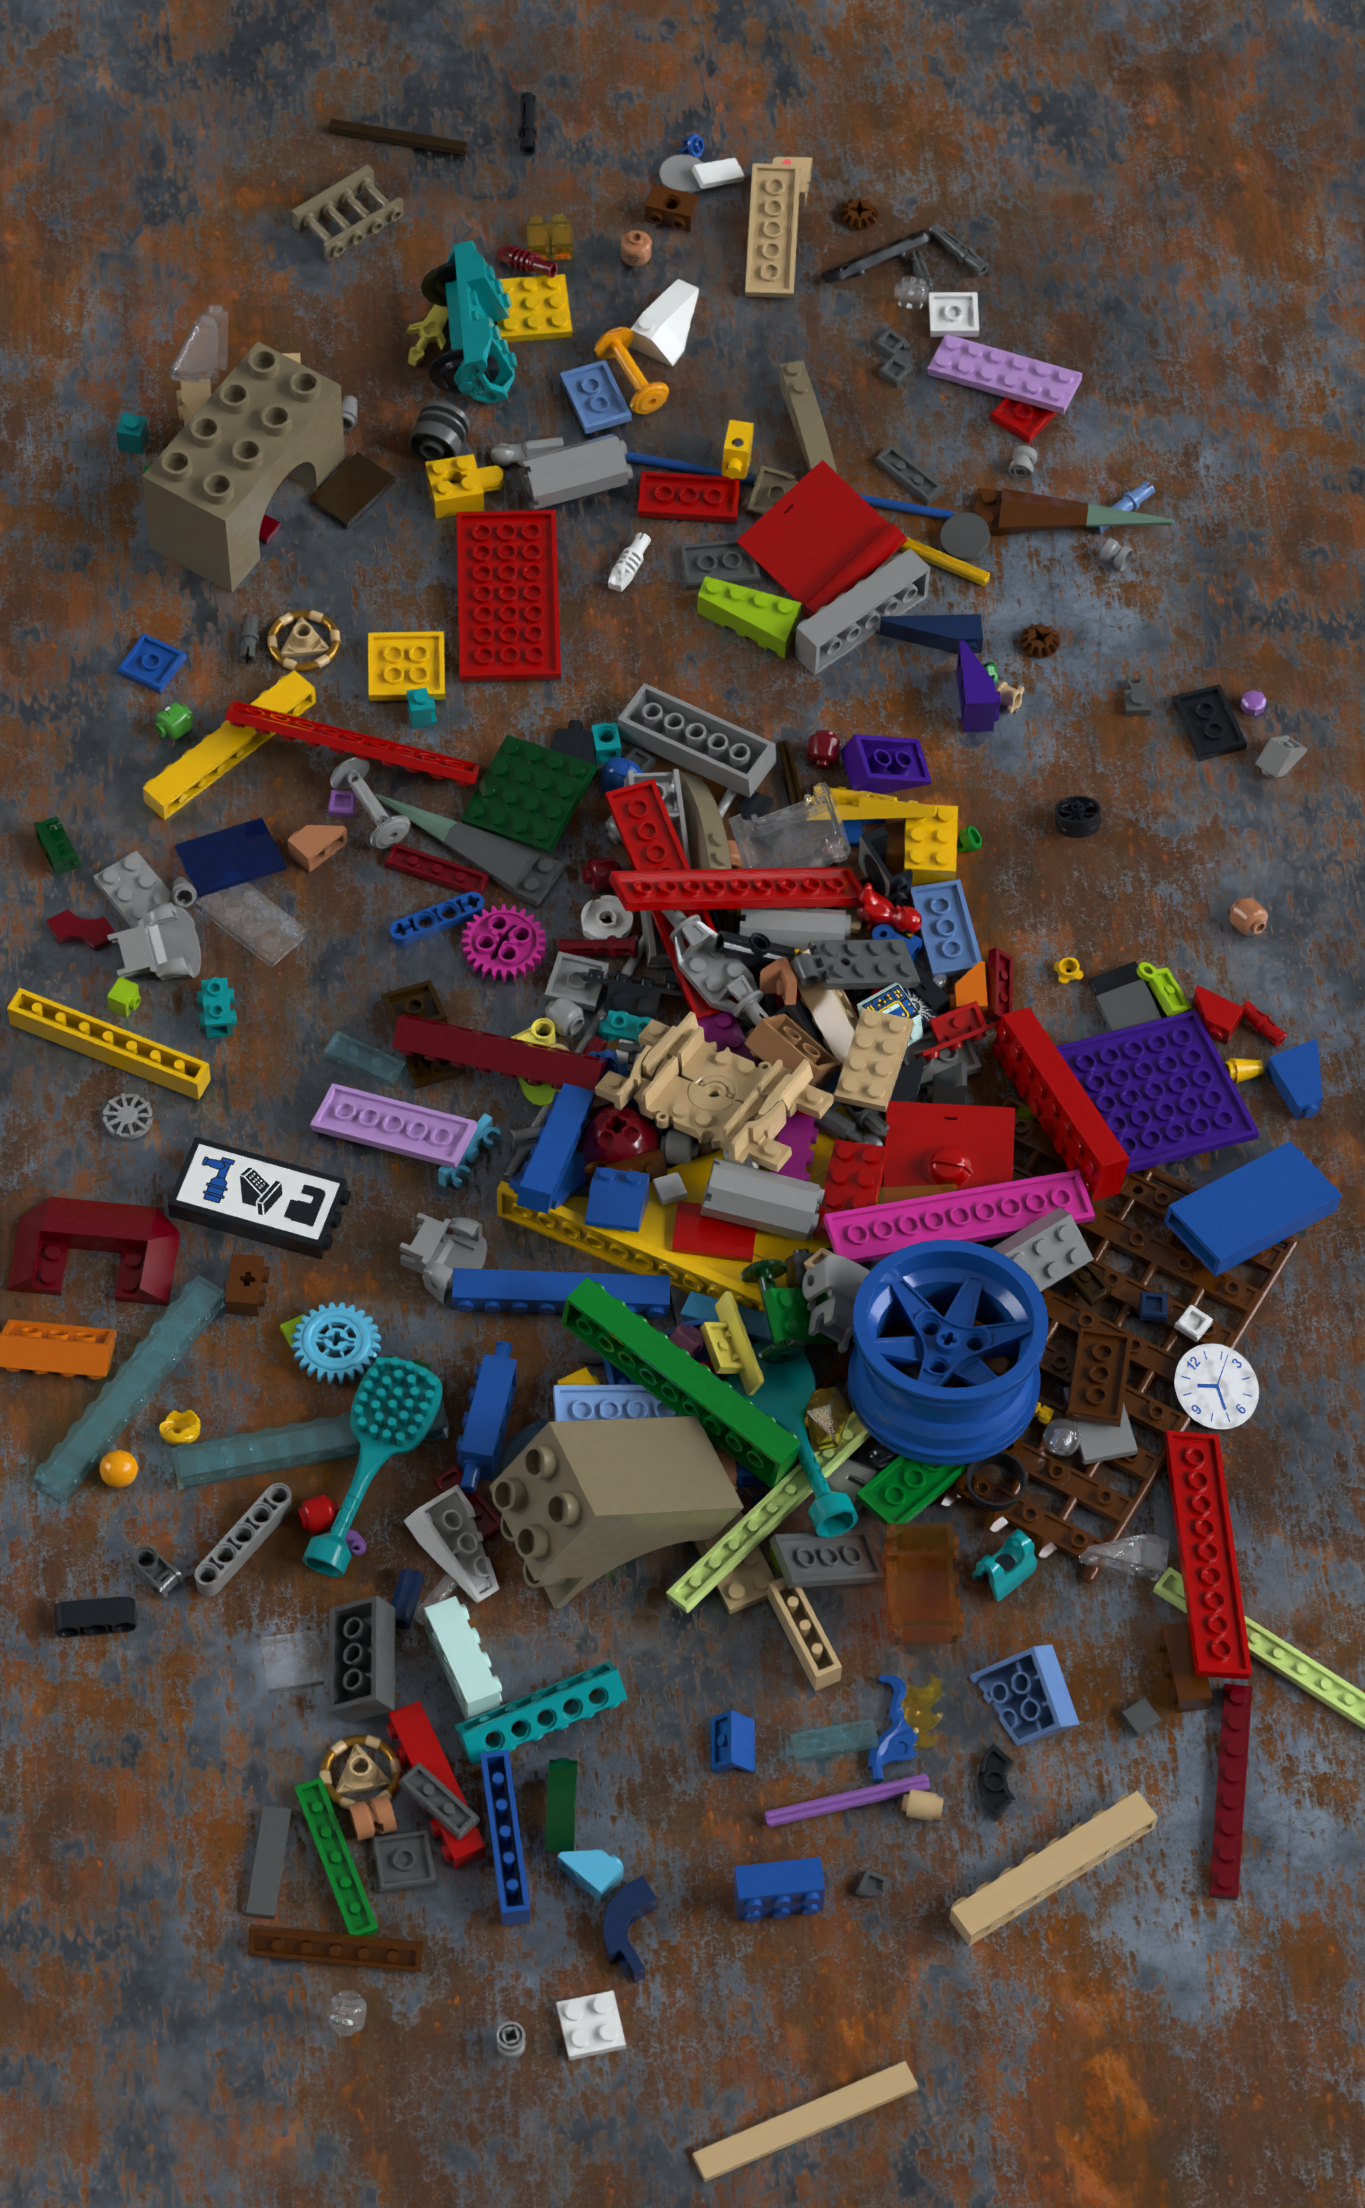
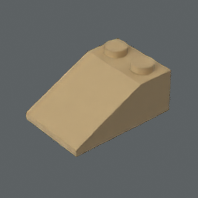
(191, 398)

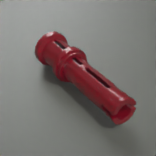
(611, 946)

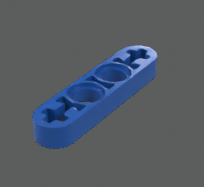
(434, 914)

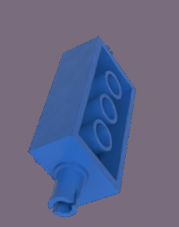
(487, 1417)

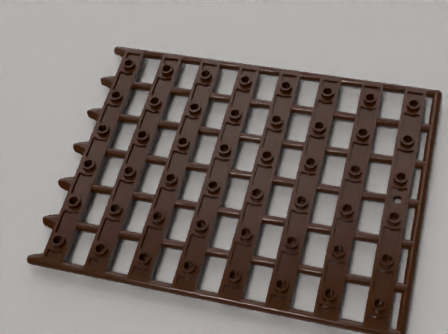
(1080, 1488)

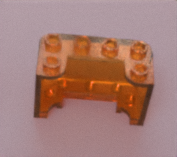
(922, 1584)

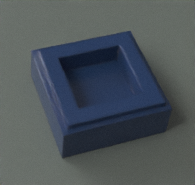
(1153, 1306)

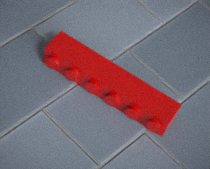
(419, 1744)

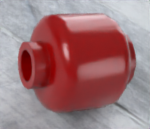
(318, 1514)

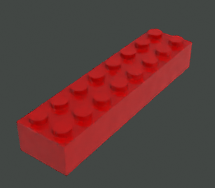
(1060, 1103)

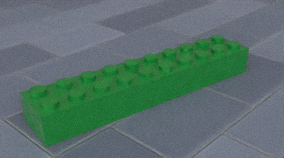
(680, 1381)

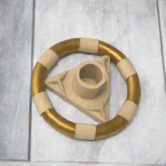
(303, 641)
(360, 1771)

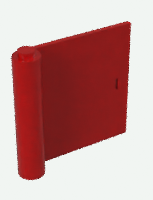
(821, 539)
(923, 1126)

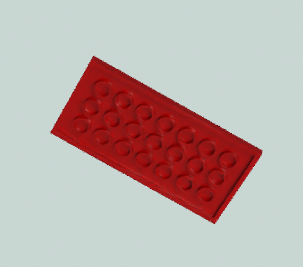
(508, 595)

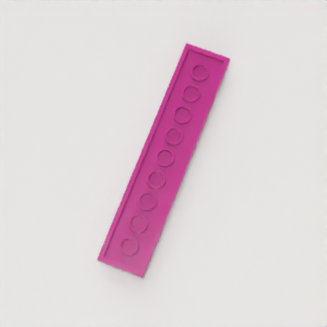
(957, 1215)

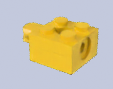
(467, 492)

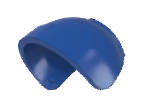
(614, 773)

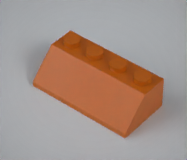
(57, 1348)

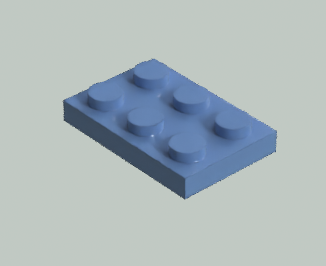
(595, 396)

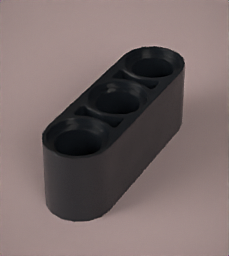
(95, 1617)

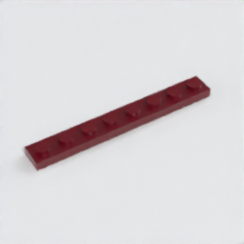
(1230, 1792)

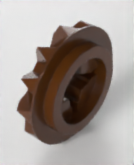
(849, 214)
(1035, 647)

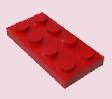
(688, 497)
(851, 1180)

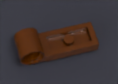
(649, 1163)

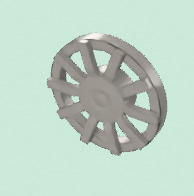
(127, 1116)

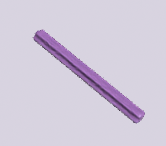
(846, 1800)

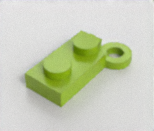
(1165, 989)

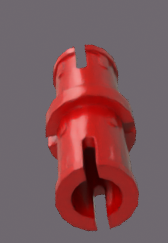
(1263, 1024)

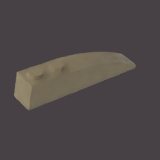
(805, 414)
(704, 825)

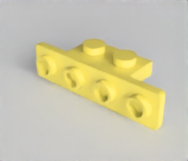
(730, 1345)

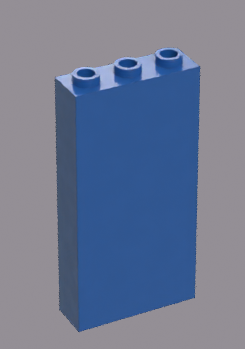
(1252, 1208)

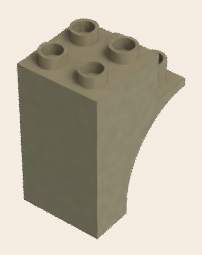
(607, 1494)

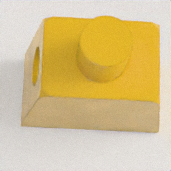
(737, 459)

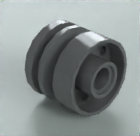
(438, 431)

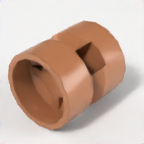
(372, 1817)

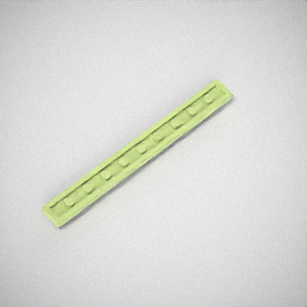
(760, 1521)
(1283, 1659)

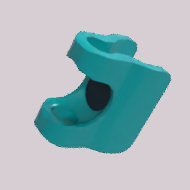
(1008, 1565)

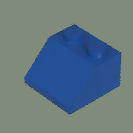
(617, 1199)

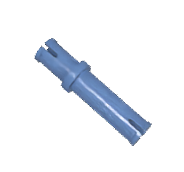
(1130, 501)

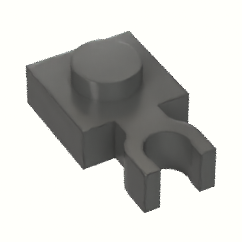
(1136, 699)

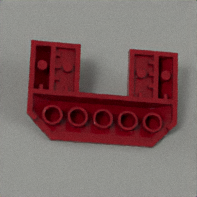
(58, 1224)

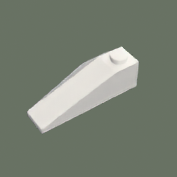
(666, 323)
(451, 1538)

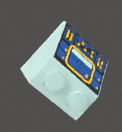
(895, 1002)

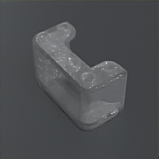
(794, 836)

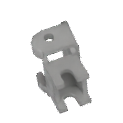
(160, 944)

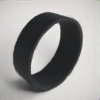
(1004, 1459)

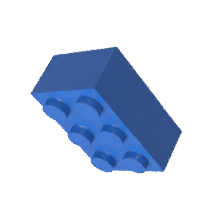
(779, 1889)

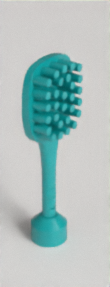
(786, 1398)
(388, 1418)

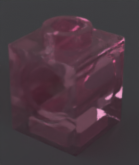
(687, 1338)

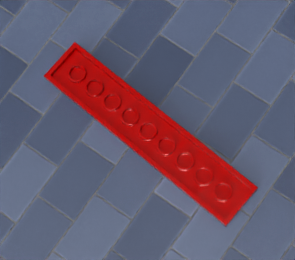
(344, 740)
(655, 846)
(736, 888)
(1207, 1555)

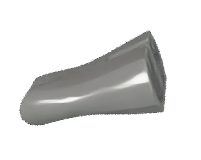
(850, 1478)

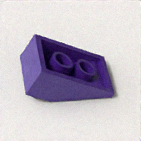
(976, 692)
(884, 763)

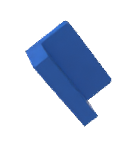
(732, 1742)

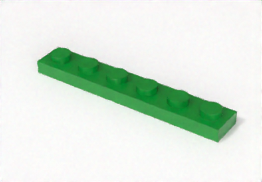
(336, 1858)

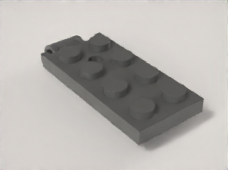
(867, 962)

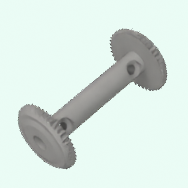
(388, 830)

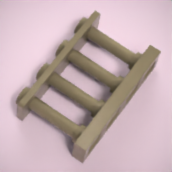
(338, 195)

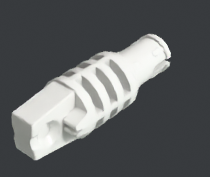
(628, 563)

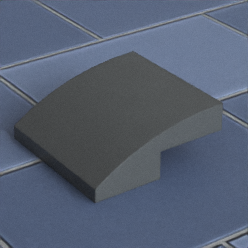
(1127, 1006)

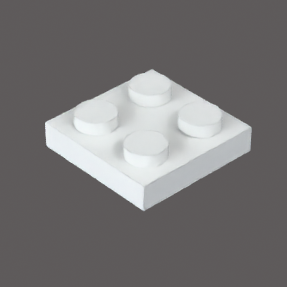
(953, 314)
(591, 2025)

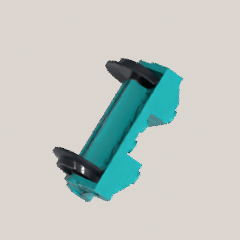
(478, 355)

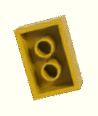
(931, 846)

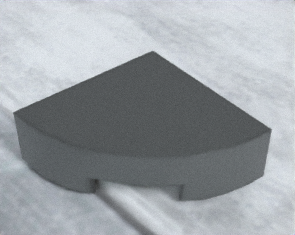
(872, 1885)

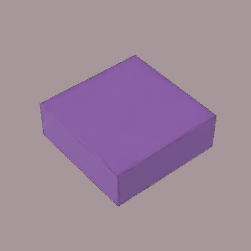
(342, 804)

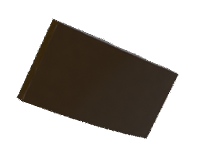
(422, 1002)

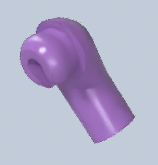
(355, 1543)

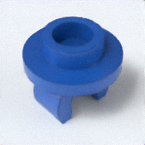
(693, 146)

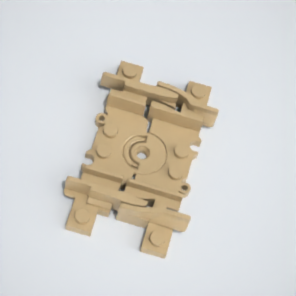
(749, 1100)

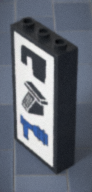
(259, 1198)

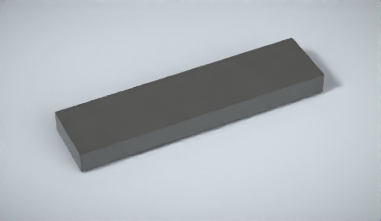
(268, 1862)

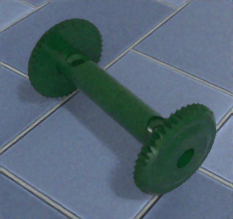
(764, 1273)

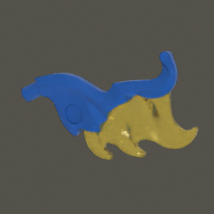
(910, 1723)

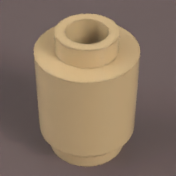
(922, 1805)

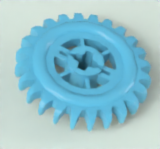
(334, 1359)

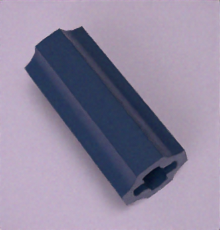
(406, 1596)

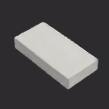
(718, 173)

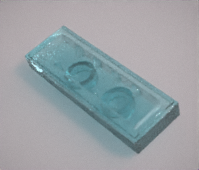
(834, 1740)

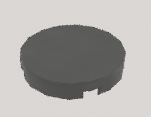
(965, 536)

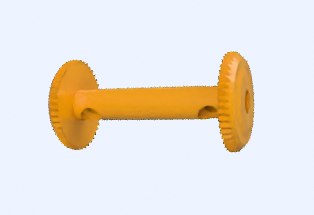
(648, 396)

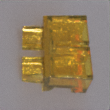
(557, 231)

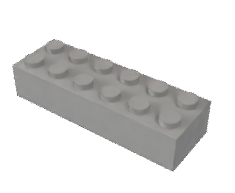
(858, 612)
(697, 740)

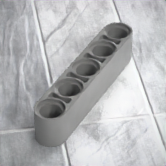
(242, 1551)

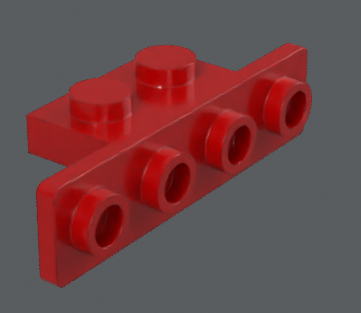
(956, 1026)

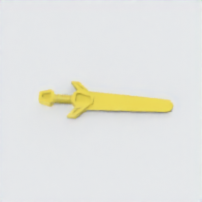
(429, 331)

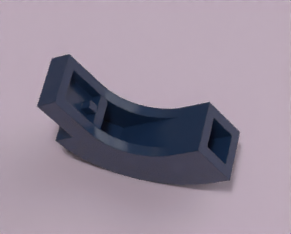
(623, 1911)

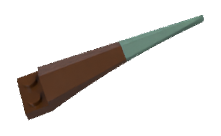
(1024, 512)

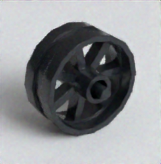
(1077, 816)

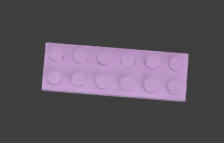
(1004, 374)
(394, 1125)

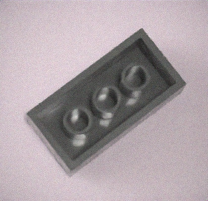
(361, 1659)

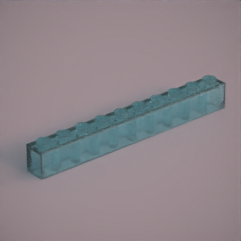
(129, 1389)
(275, 1449)

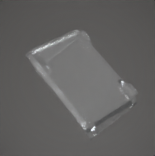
(204, 348)

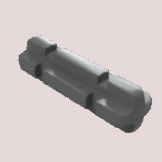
(920, 268)

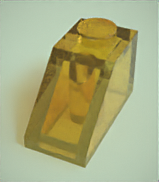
(826, 1418)

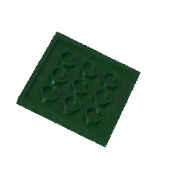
(528, 794)

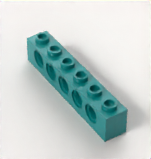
(526, 1709)

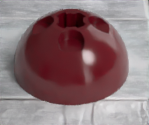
(618, 1135)

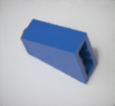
(1298, 1078)

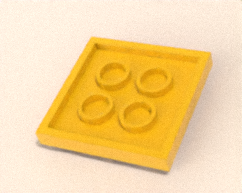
(537, 309)
(405, 663)

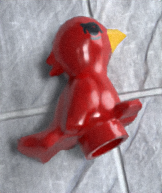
(879, 910)

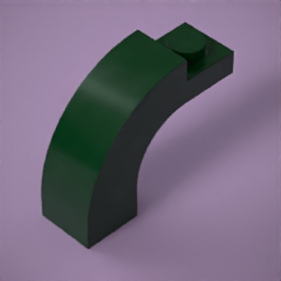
(561, 1805)

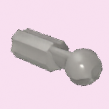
(505, 454)

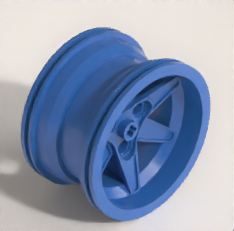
(923, 1415)

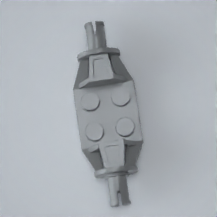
(713, 973)

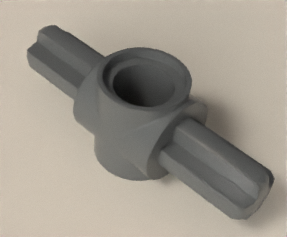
(867, 1119)

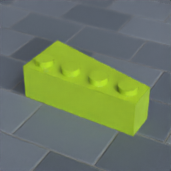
(751, 613)

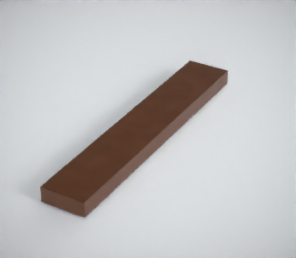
(335, 1948)

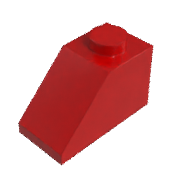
(1217, 1014)

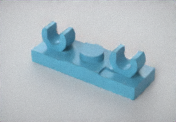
(483, 1132)

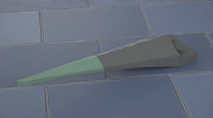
(512, 865)

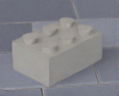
(1048, 1248)

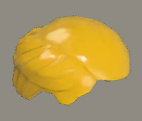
(180, 1427)

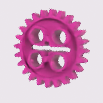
(524, 952)

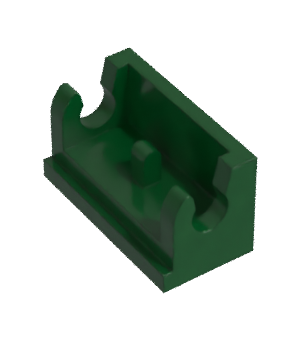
(56, 846)

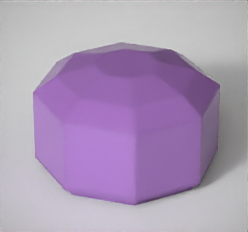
(1253, 703)

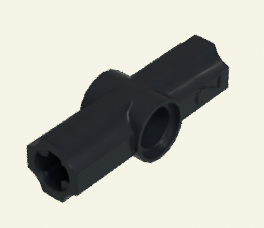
(752, 949)

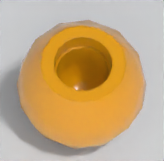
(118, 1468)

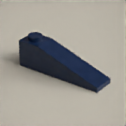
(936, 631)

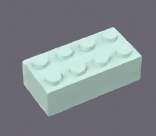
(461, 1658)

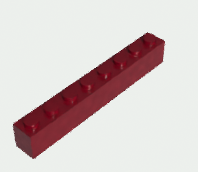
(496, 1053)

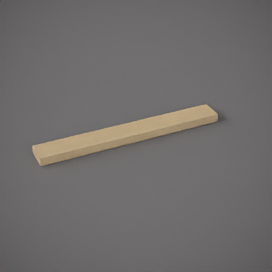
(804, 2121)

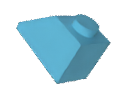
(592, 1870)

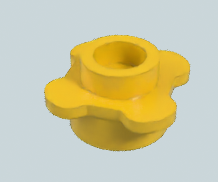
(1068, 964)

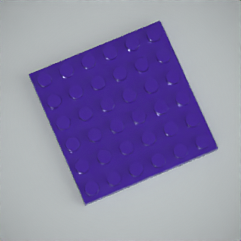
(1161, 1090)

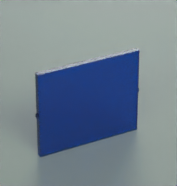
(230, 857)

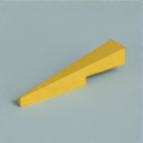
(872, 805)

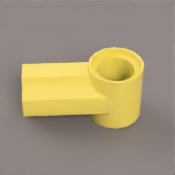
(539, 1026)

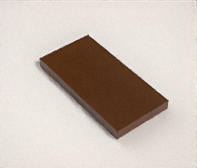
(1099, 1377)

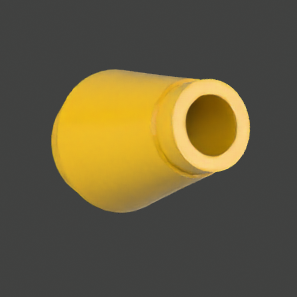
(1243, 1069)

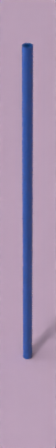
(751, 478)

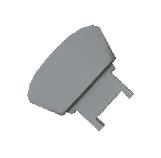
(438, 1252)
(842, 1281)

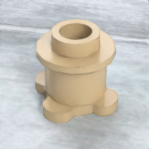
(1010, 696)

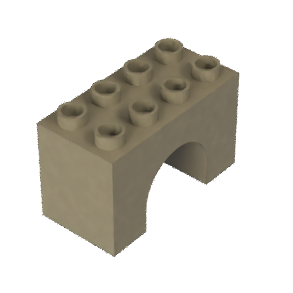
(232, 455)

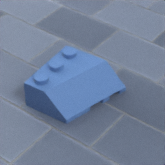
(1029, 1694)

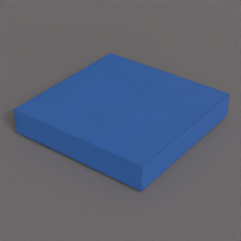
(151, 663)

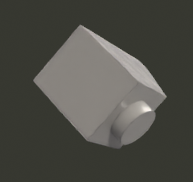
(1280, 756)

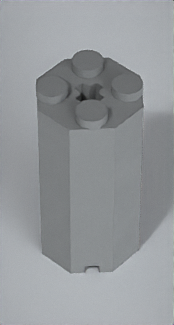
(574, 471)
(795, 925)
(762, 1200)

